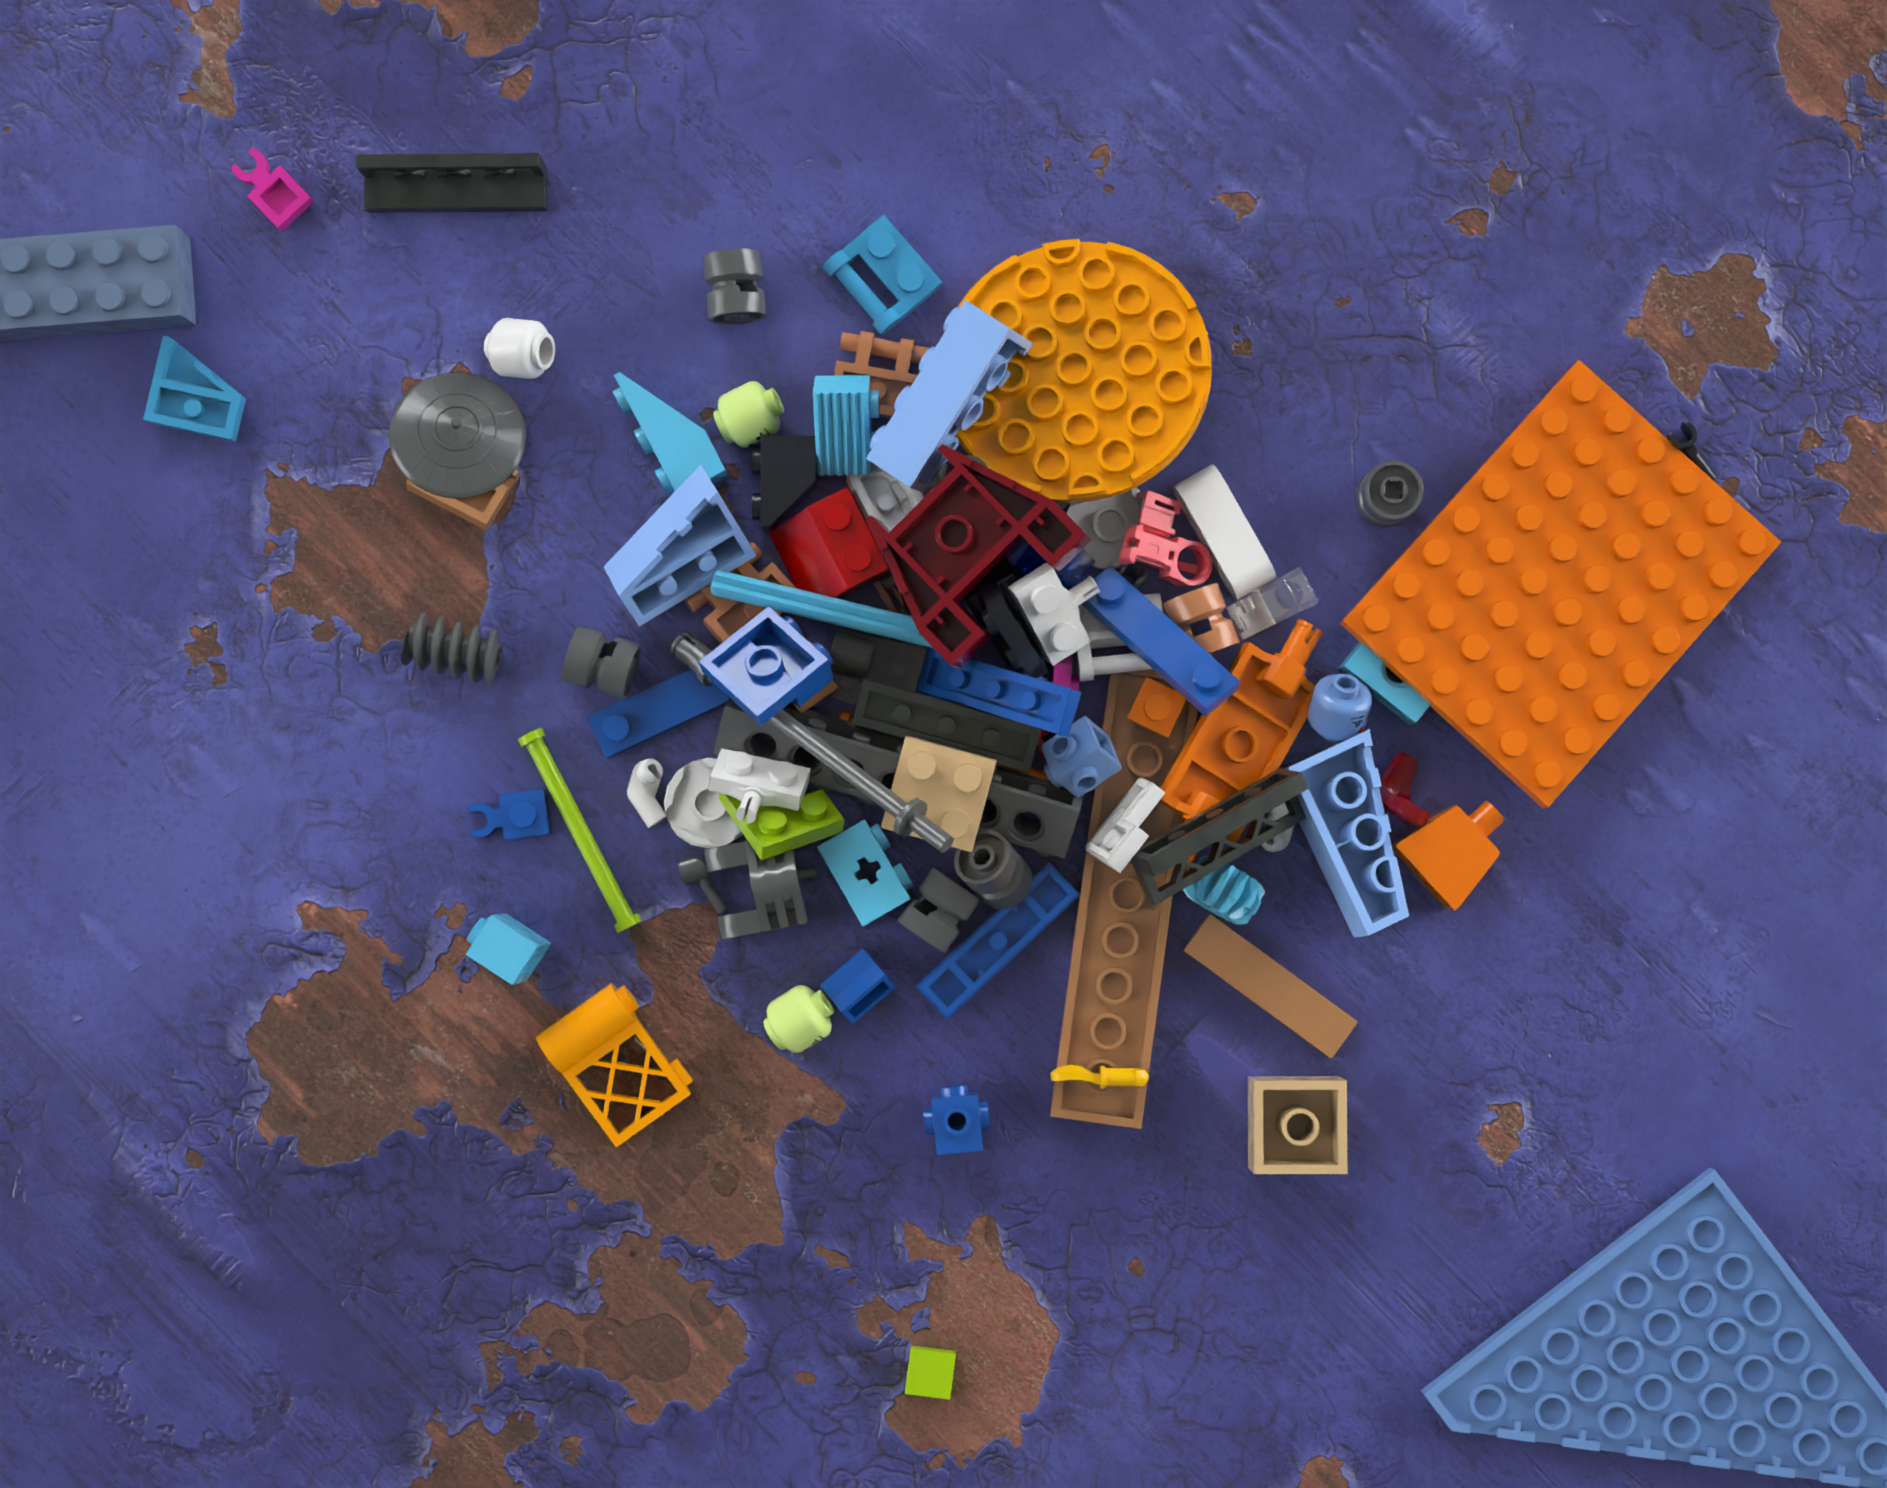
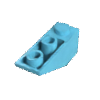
(673, 437)

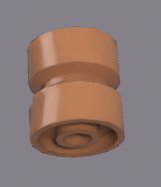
(1200, 606)

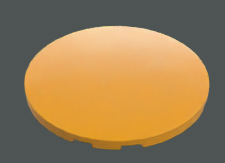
(1110, 373)

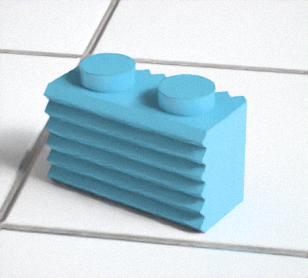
(844, 423)

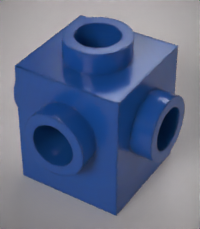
(961, 1137)

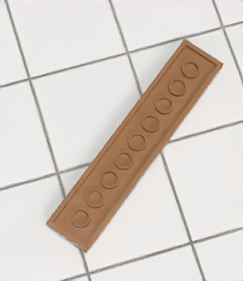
(1117, 931)

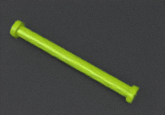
(579, 830)

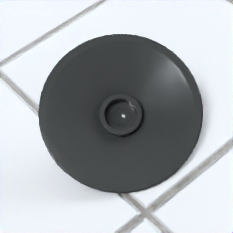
(457, 435)

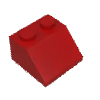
(830, 548)

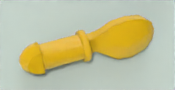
(1105, 1078)

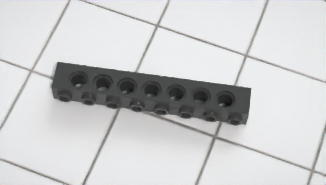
(879, 756)

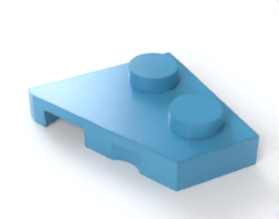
(192, 396)

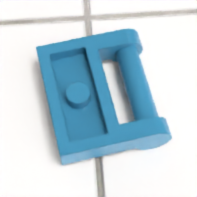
(893, 264)

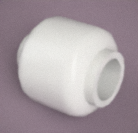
(519, 348)

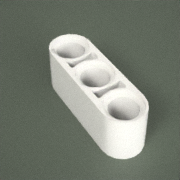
(1224, 532)

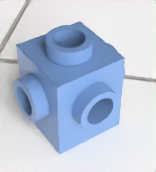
(1081, 758)

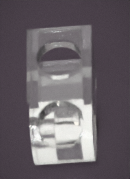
(1272, 603)

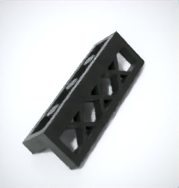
(453, 182)
(945, 723)
(1213, 827)

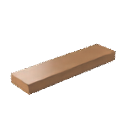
(1270, 986)

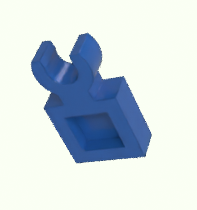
(519, 815)

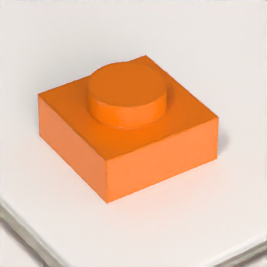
(1156, 707)

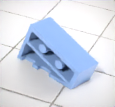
(678, 550)

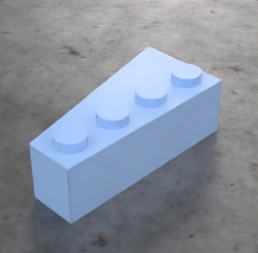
(945, 395)
(1352, 834)

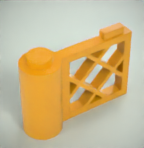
(593, 1032)

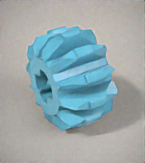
(1227, 893)

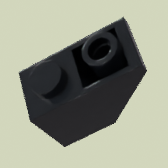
(786, 474)

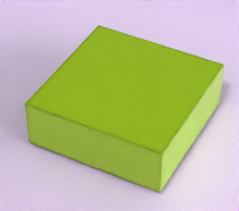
(930, 1372)

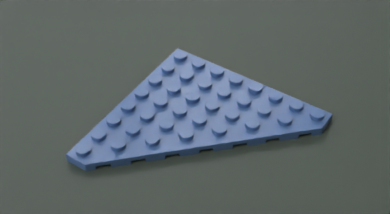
(1680, 1350)

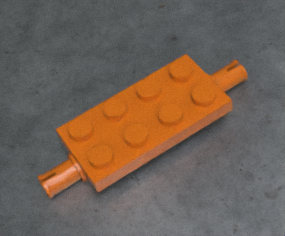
(1247, 731)

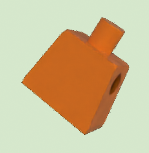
(1451, 851)

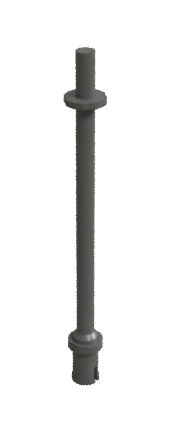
(908, 816)

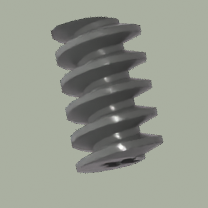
(453, 650)

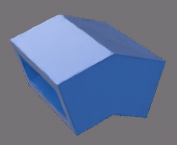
(857, 986)

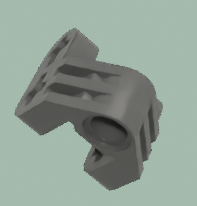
(773, 885)

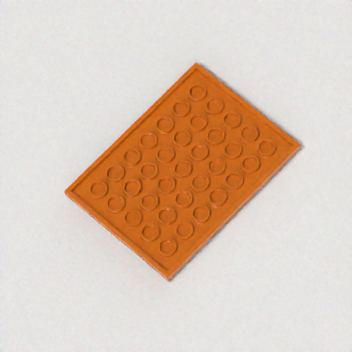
(1560, 584)

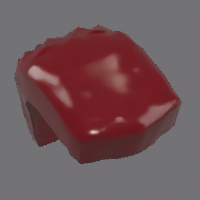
(1396, 788)

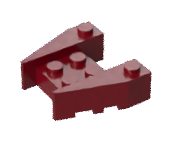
(959, 539)

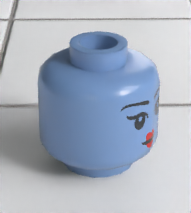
(1339, 707)

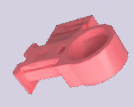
(1157, 549)

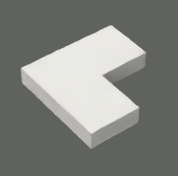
(1120, 833)

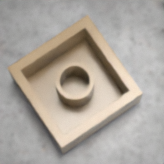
(949, 782)
(1297, 1125)

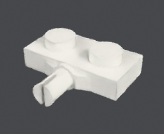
(1053, 611)
(758, 782)

